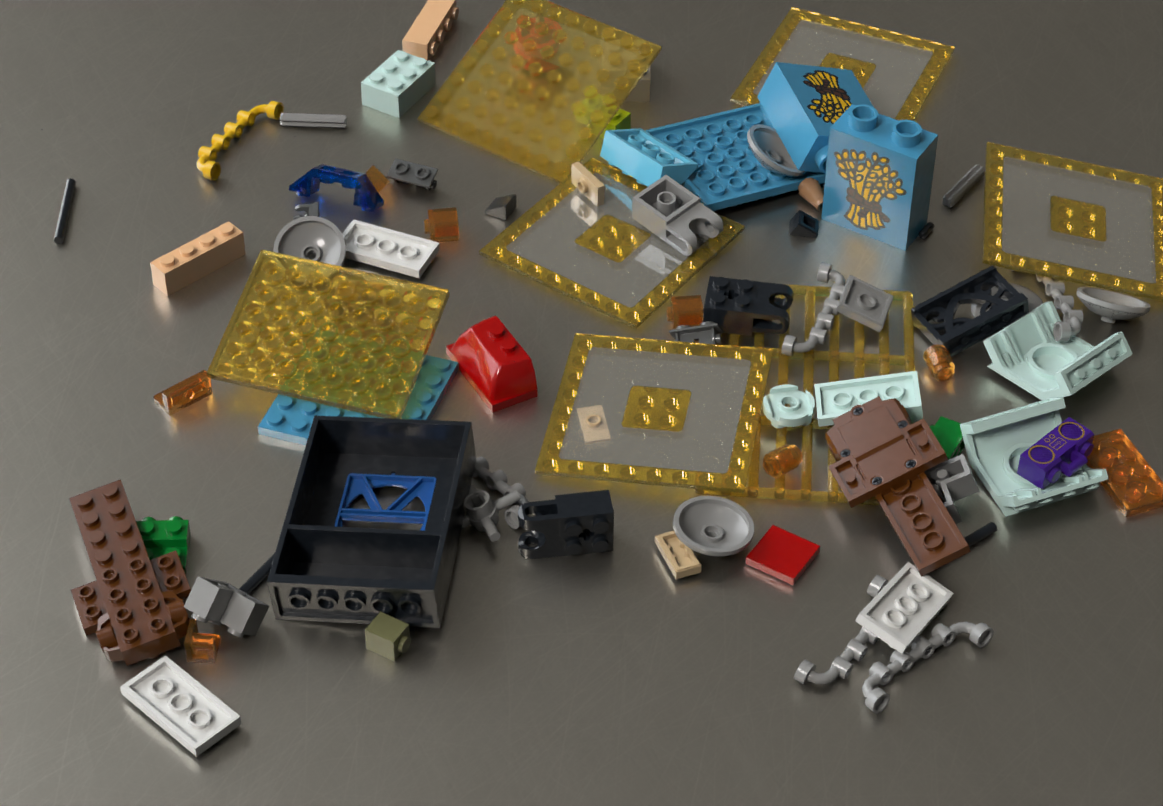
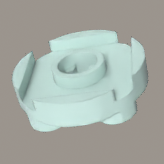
(798, 414)

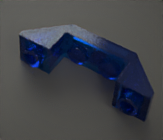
(365, 193)

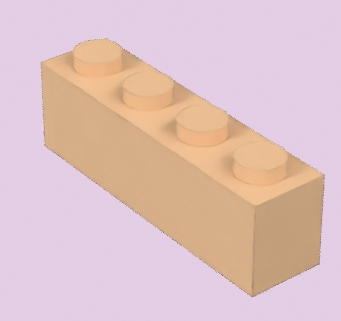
(430, 28)
(198, 258)

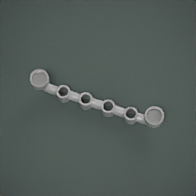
(1072, 318)
(824, 319)
(498, 481)
(855, 649)
(878, 699)

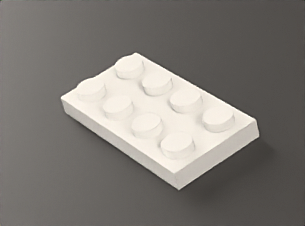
(389, 248)
(904, 608)
(181, 705)

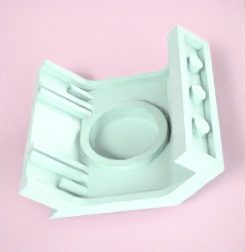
(1047, 367)
(995, 451)

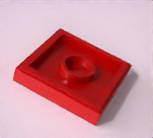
(782, 554)

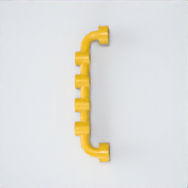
(207, 155)

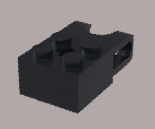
(747, 306)
(567, 525)

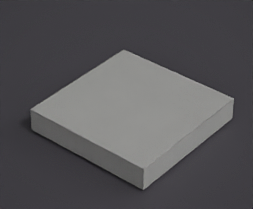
(864, 303)

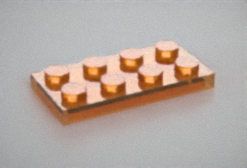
(1130, 477)

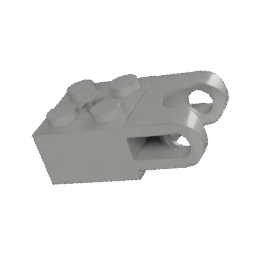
(675, 215)

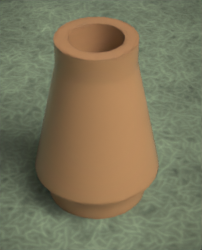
(812, 192)

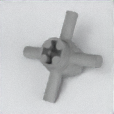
(484, 512)

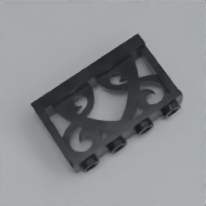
(970, 291)

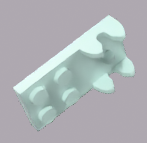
(840, 396)

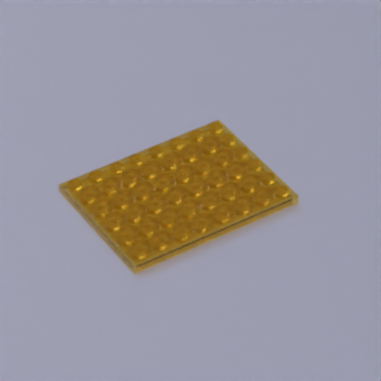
(329, 334)

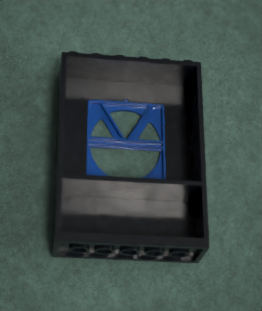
(358, 572)

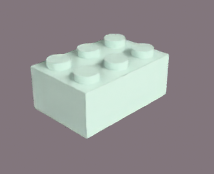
(398, 83)

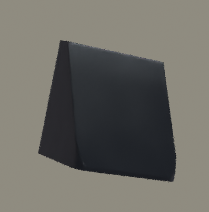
(502, 207)
(803, 225)

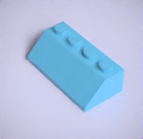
(645, 156)

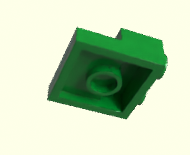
(165, 537)

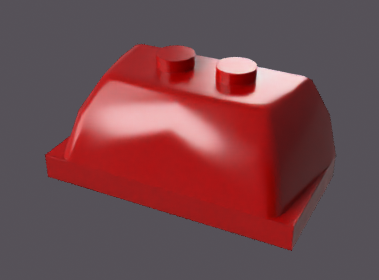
(494, 364)

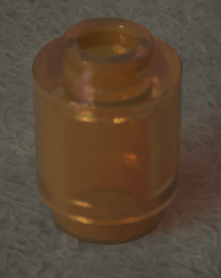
(939, 362)
(782, 460)

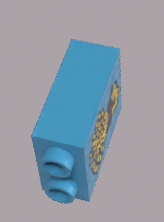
(804, 106)
(879, 176)

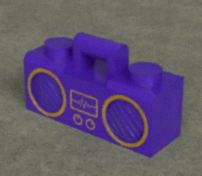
(1058, 452)

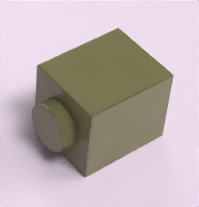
(387, 636)

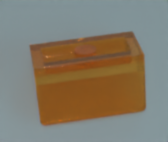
(184, 393)

